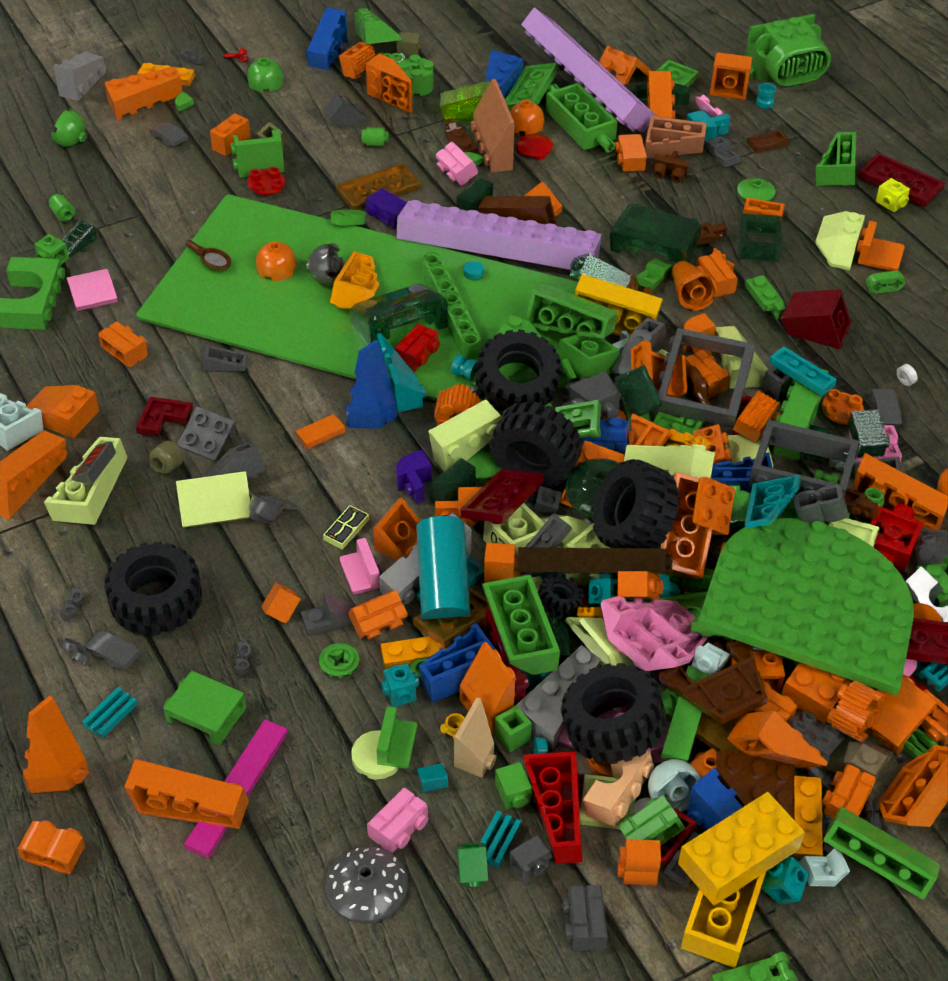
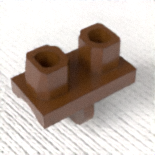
(671, 164)

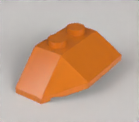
(918, 790)

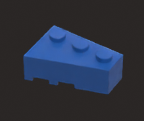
(505, 70)

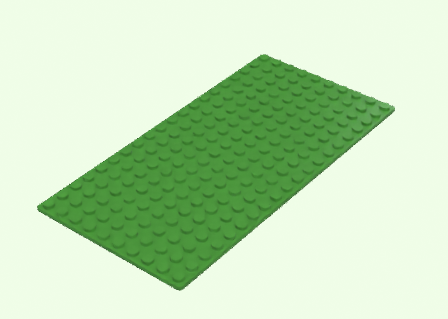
(295, 315)

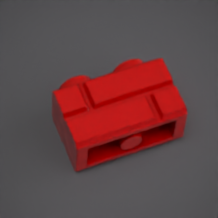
(418, 346)

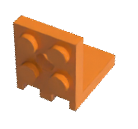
(622, 64)

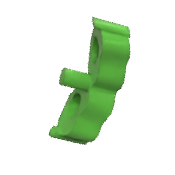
(397, 57)

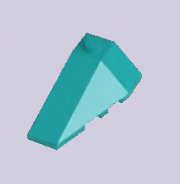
(403, 380)

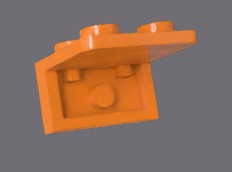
(878, 252)
(713, 506)

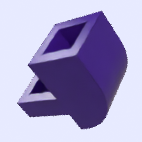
(411, 473)

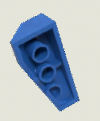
(373, 396)

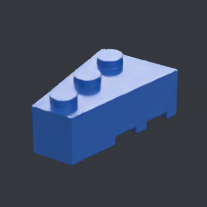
(327, 39)
(737, 473)
(447, 668)
(711, 801)

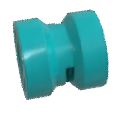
(766, 95)
(464, 367)

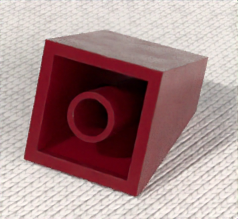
(818, 317)

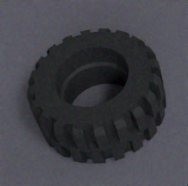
(517, 348)
(543, 427)
(635, 506)
(158, 611)
(618, 736)

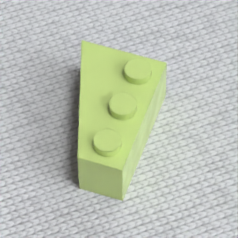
(463, 434)

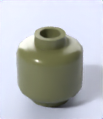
(166, 457)

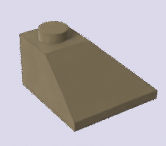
(863, 755)

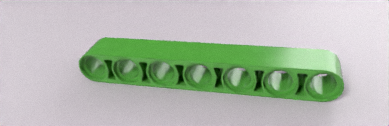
(459, 320)

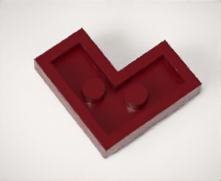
(161, 410)

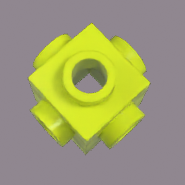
(893, 195)

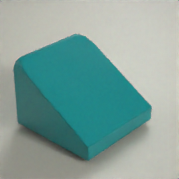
(432, 777)

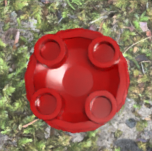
(534, 146)
(266, 181)

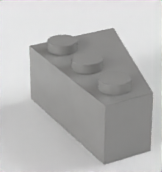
(78, 75)

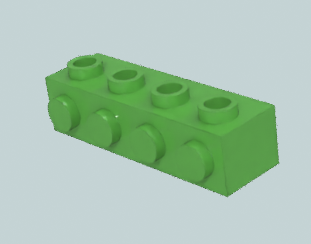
(882, 853)

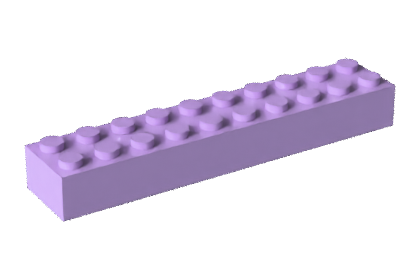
(587, 71)
(495, 234)

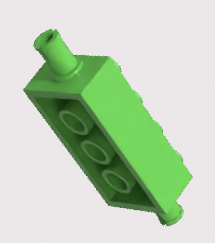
(582, 116)

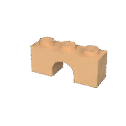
(611, 800)

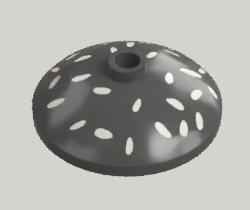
(368, 897)

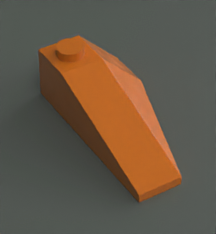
(53, 753)

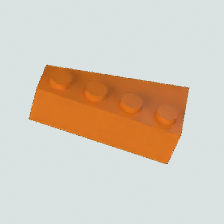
(142, 90)
(28, 469)
(900, 488)
(185, 795)

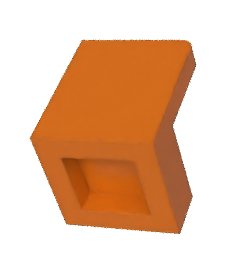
(280, 602)

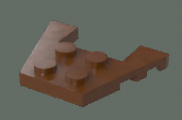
(724, 693)

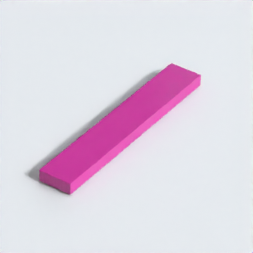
(245, 773)

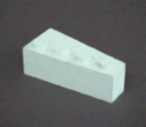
(17, 422)

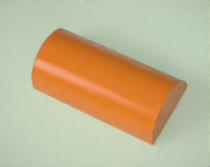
(687, 541)

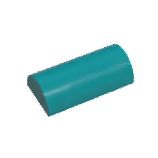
(443, 567)

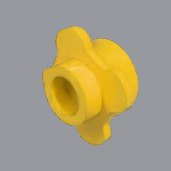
(452, 720)

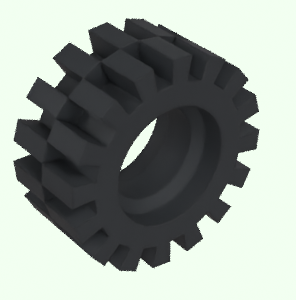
(564, 587)

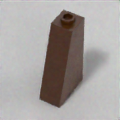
(521, 207)

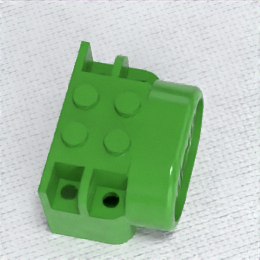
(788, 51)

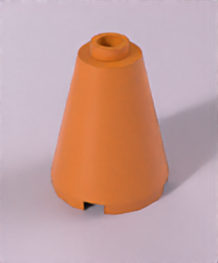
(693, 286)

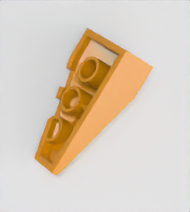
(355, 281)

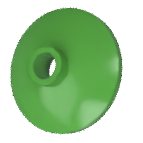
(756, 189)

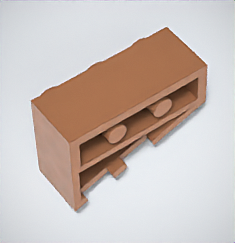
(674, 135)

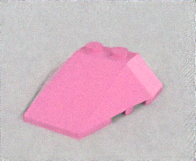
(651, 633)

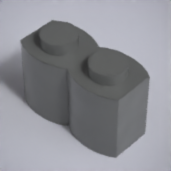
(821, 505)

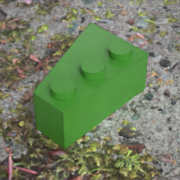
(839, 161)

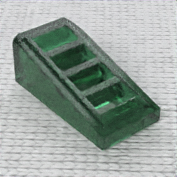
(82, 235)

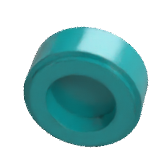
(473, 270)
(540, 745)

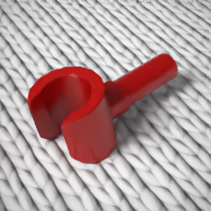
(241, 52)

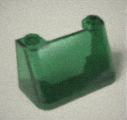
(656, 232)
(398, 310)

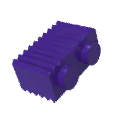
(385, 207)

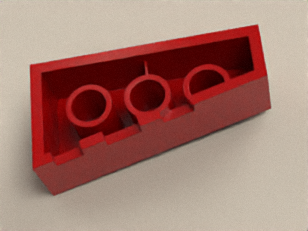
(557, 797)

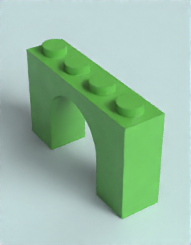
(34, 310)

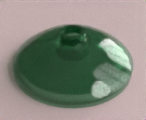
(584, 482)

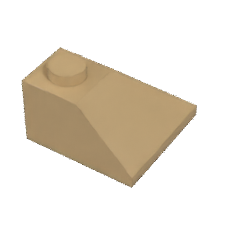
(474, 742)

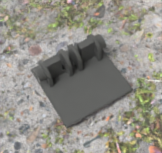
(206, 433)
(816, 733)

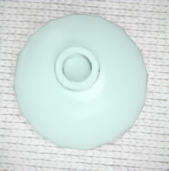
(674, 781)

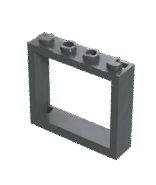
(696, 410)
(808, 442)

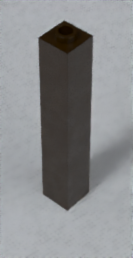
(593, 560)

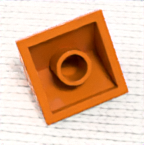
(396, 531)

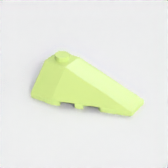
(732, 363)

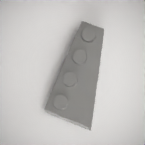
(405, 573)
(544, 702)

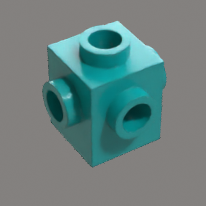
(602, 588)
(400, 685)
(785, 881)

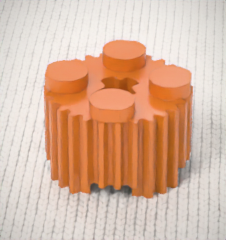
(453, 402)
(856, 710)

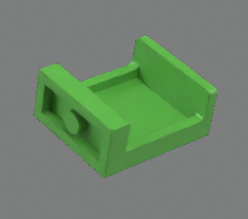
(258, 154)
(205, 706)

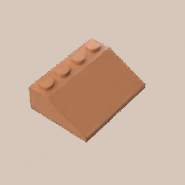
(494, 129)

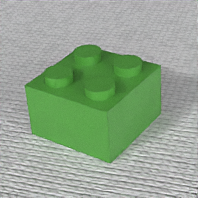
(588, 355)

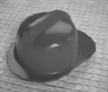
(268, 508)

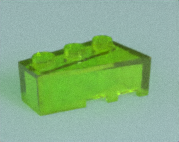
(462, 102)

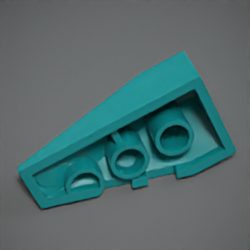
(770, 499)

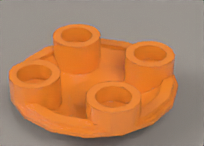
(839, 405)

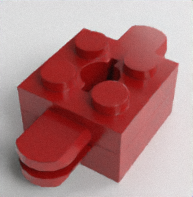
(897, 534)

